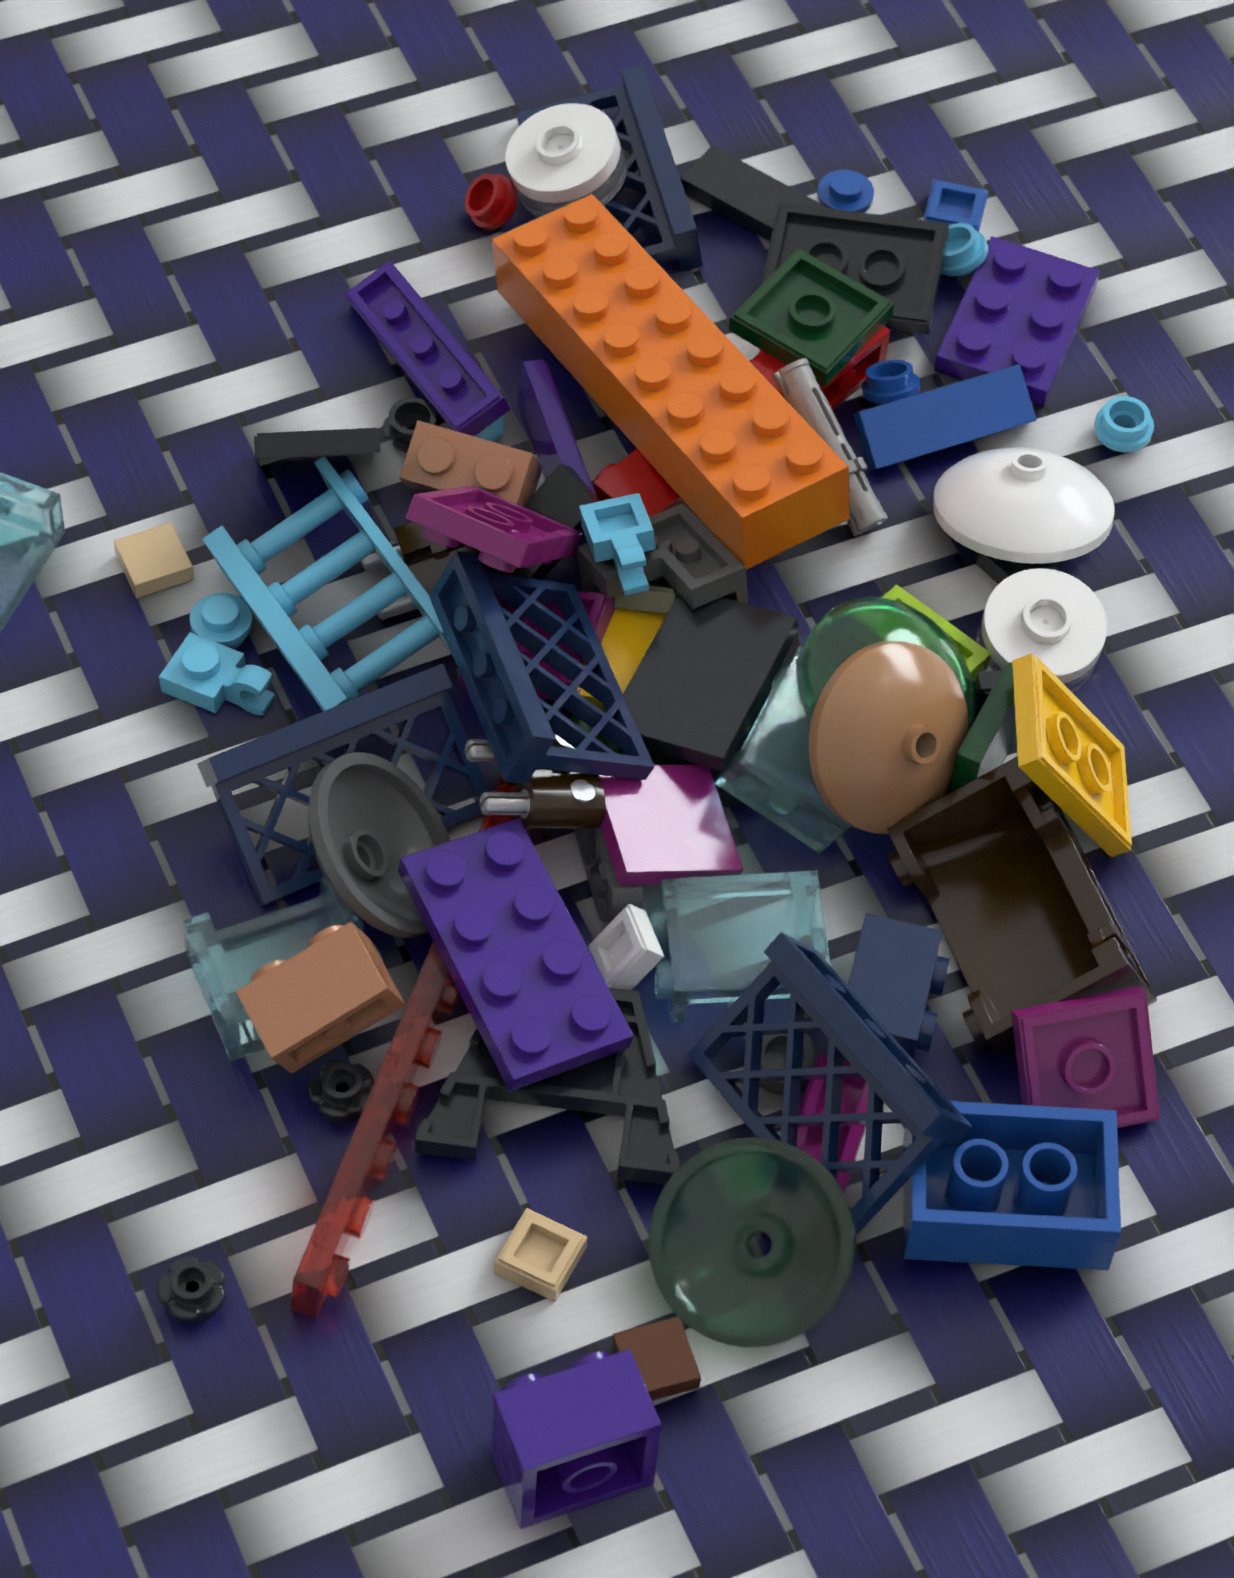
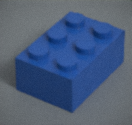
(1018, 1190)

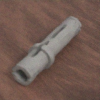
(803, 393)

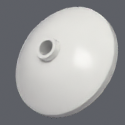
(1023, 506)

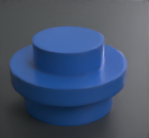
(846, 191)
(890, 382)

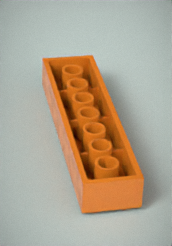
(672, 381)

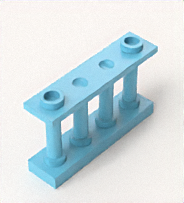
(277, 602)

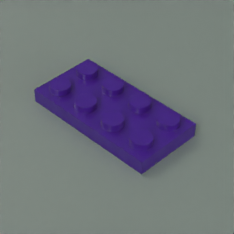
(515, 954)

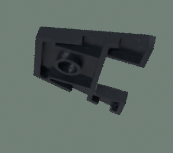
(613, 1085)

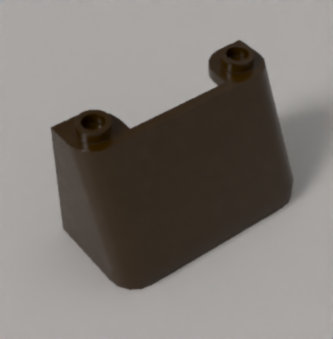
(1013, 900)

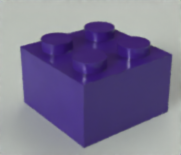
(574, 1437)

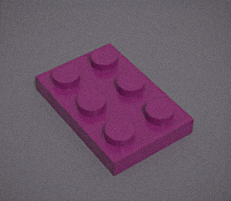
(496, 527)

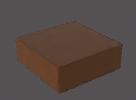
(661, 1357)

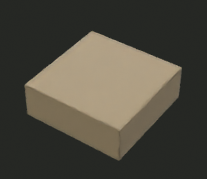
(153, 560)
(540, 1254)

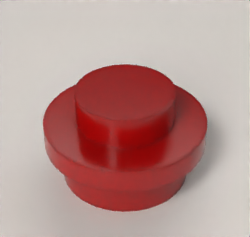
(491, 200)

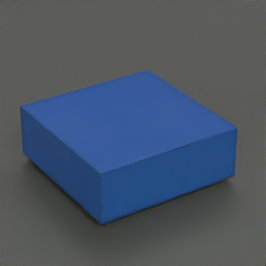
(956, 204)

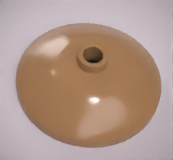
(886, 734)

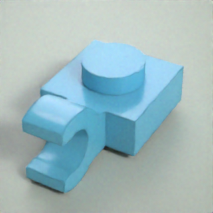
(620, 532)
(211, 673)

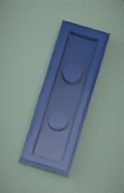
(944, 417)

